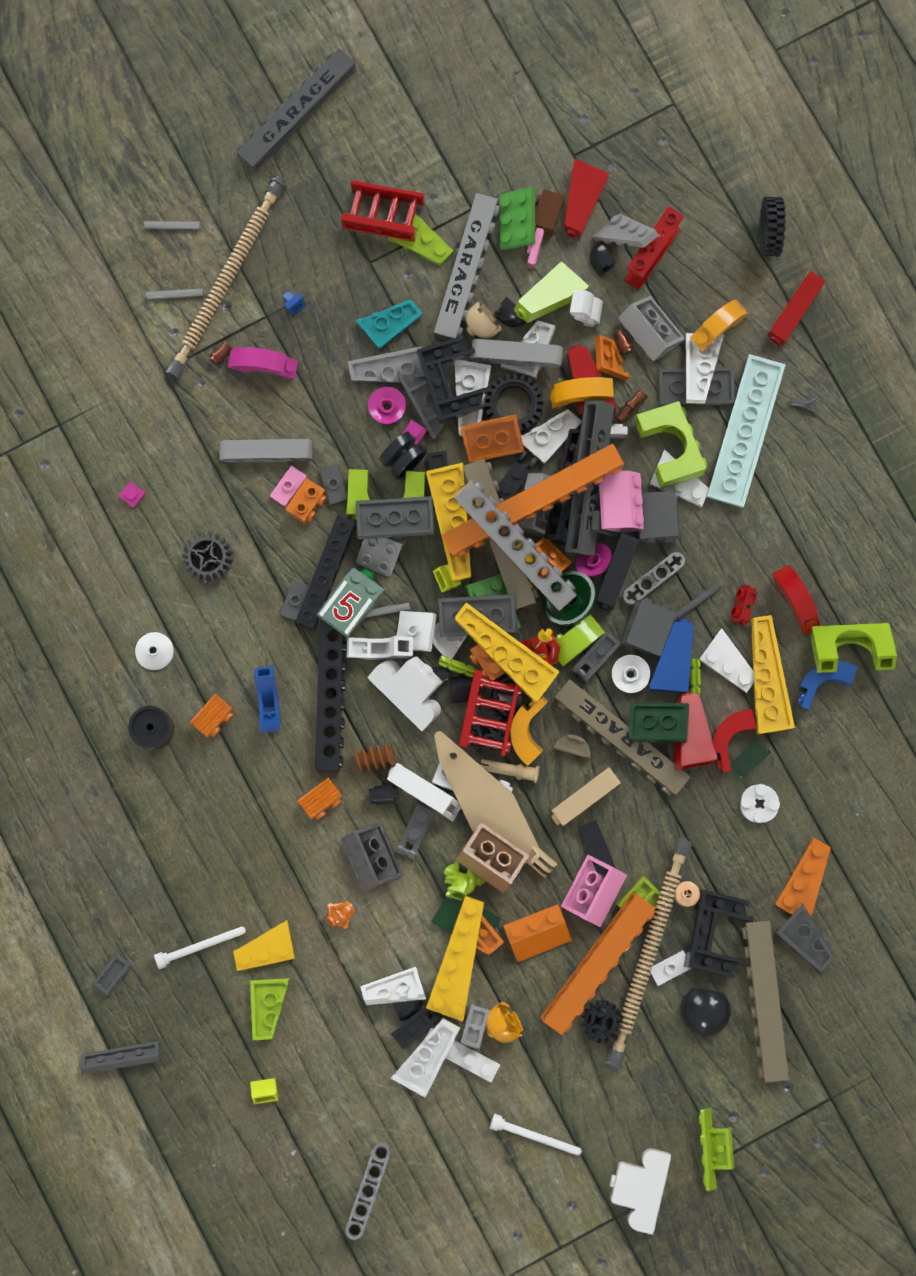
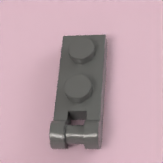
(596, 656)
(415, 831)

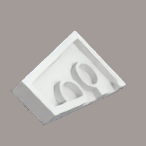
(539, 333)
(550, 436)
(394, 988)

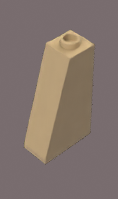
(585, 797)

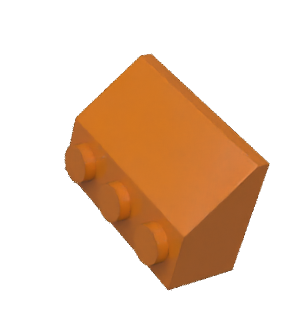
(537, 933)

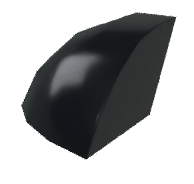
(601, 259)
(507, 315)
(460, 689)
(407, 1008)

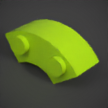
(578, 639)

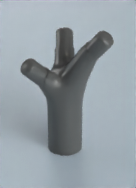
(807, 404)

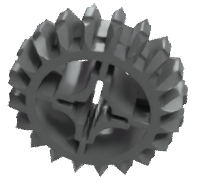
(209, 550)

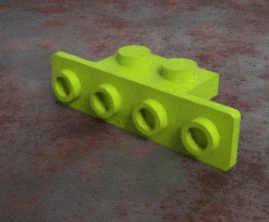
(716, 1149)

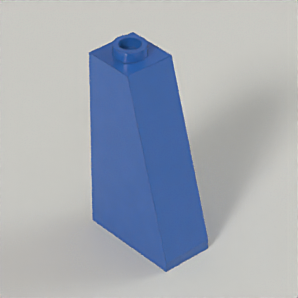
(674, 663)

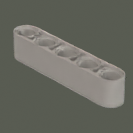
(517, 353)
(266, 450)
(362, 1199)

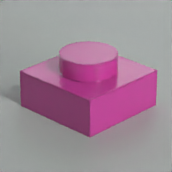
(416, 430)
(132, 495)

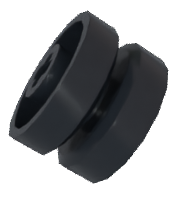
(403, 455)
(140, 723)

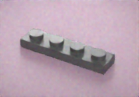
(120, 1057)

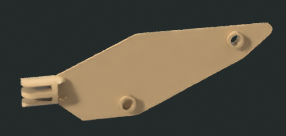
(489, 802)

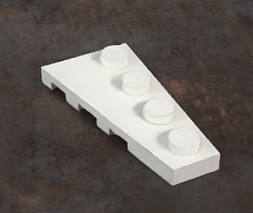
(700, 369)
(425, 1062)

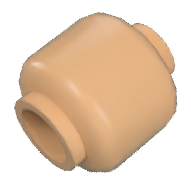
(681, 899)

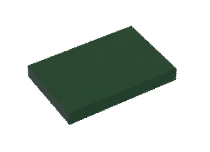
(659, 722)
(449, 912)

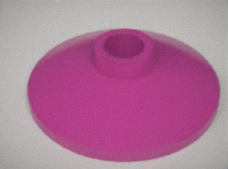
(385, 396)
(596, 564)

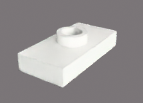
(669, 968)

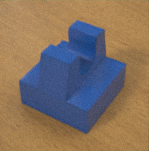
(293, 303)

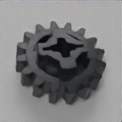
(493, 734)
(594, 1019)

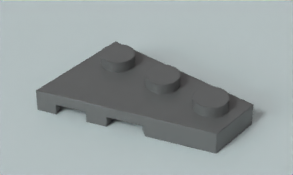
(806, 938)

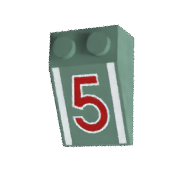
(350, 602)

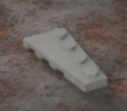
(625, 230)
(385, 366)

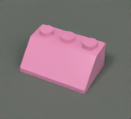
(621, 502)
(592, 892)

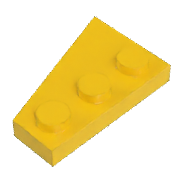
(266, 949)

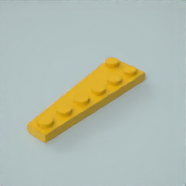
(443, 486)
(519, 662)
(770, 689)
(454, 977)

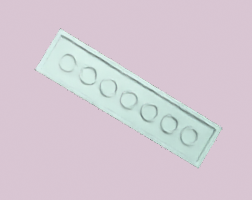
(746, 431)

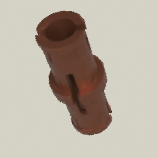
(631, 406)

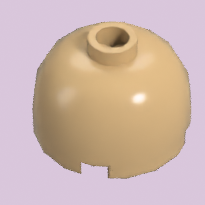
(481, 322)

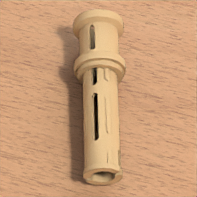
(519, 771)

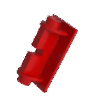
(744, 596)

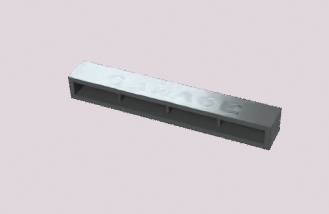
(296, 110)
(593, 437)

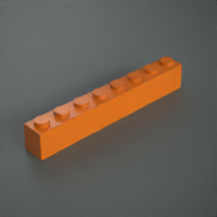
(597, 963)

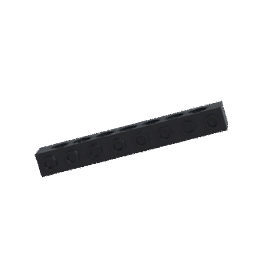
(322, 762)

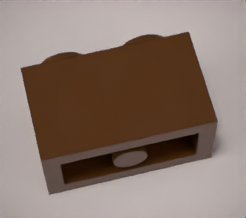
(548, 211)

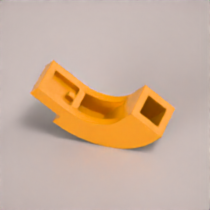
(718, 323)
(580, 390)
(521, 739)

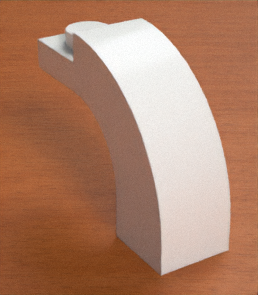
(380, 649)

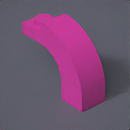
(263, 360)

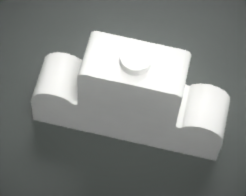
(409, 689)
(641, 1188)

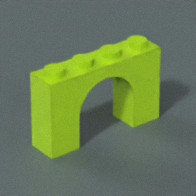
(673, 420)
(358, 488)
(874, 637)

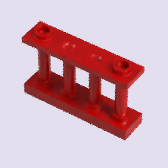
(380, 227)
(648, 257)
(472, 719)

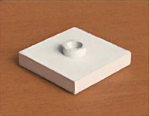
(420, 627)

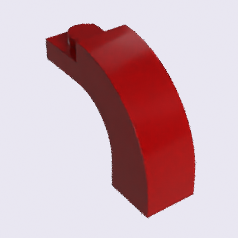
(798, 597)
(733, 724)

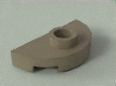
(573, 745)

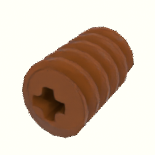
(375, 758)

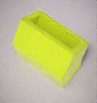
(444, 579)
(264, 1091)

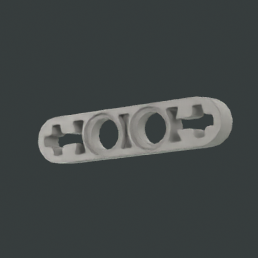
(653, 578)

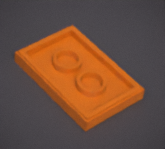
(492, 438)

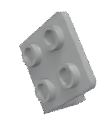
(380, 554)

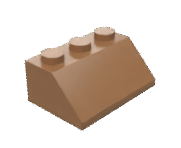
(492, 857)

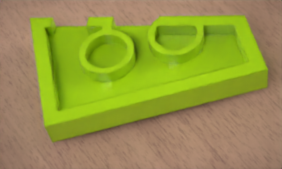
(427, 243)
(266, 1005)

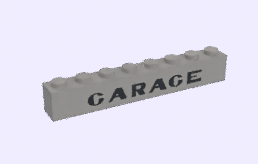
(466, 267)

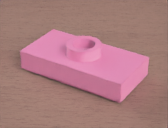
(534, 249)
(288, 486)

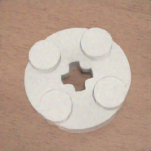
(770, 804)

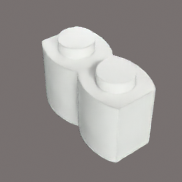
(586, 308)

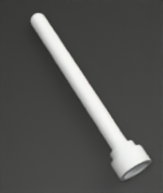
(163, 959)
(499, 1123)

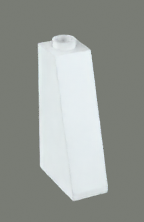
(424, 791)

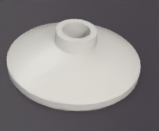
(162, 656)
(637, 666)

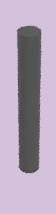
(698, 600)

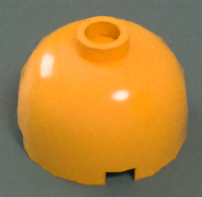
(502, 1024)

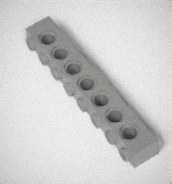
(558, 597)

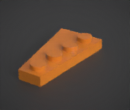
(805, 879)

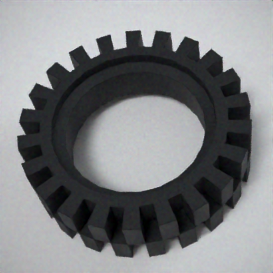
(772, 226)
(515, 382)

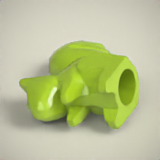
(461, 883)

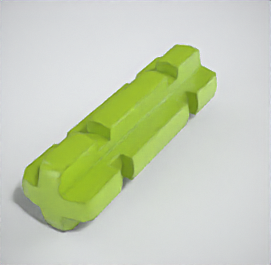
(456, 666)
(695, 680)

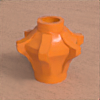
(340, 914)

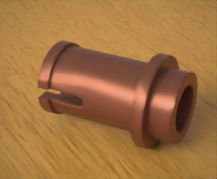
(623, 343)
(220, 353)

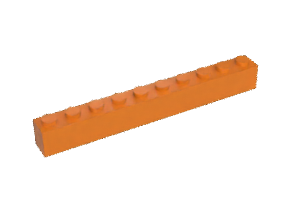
(539, 497)

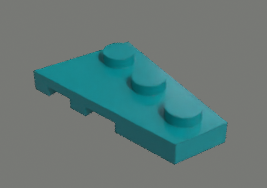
(388, 324)

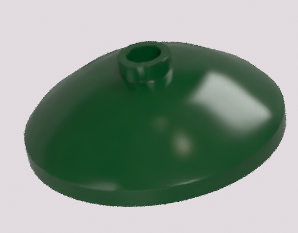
(584, 598)

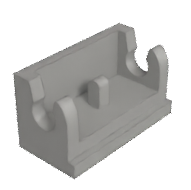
(474, 1026)

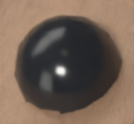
(705, 1011)

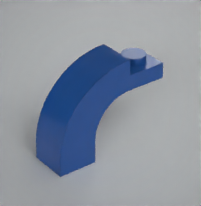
(844, 676)
(268, 699)

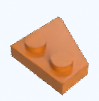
(608, 358)
(488, 938)

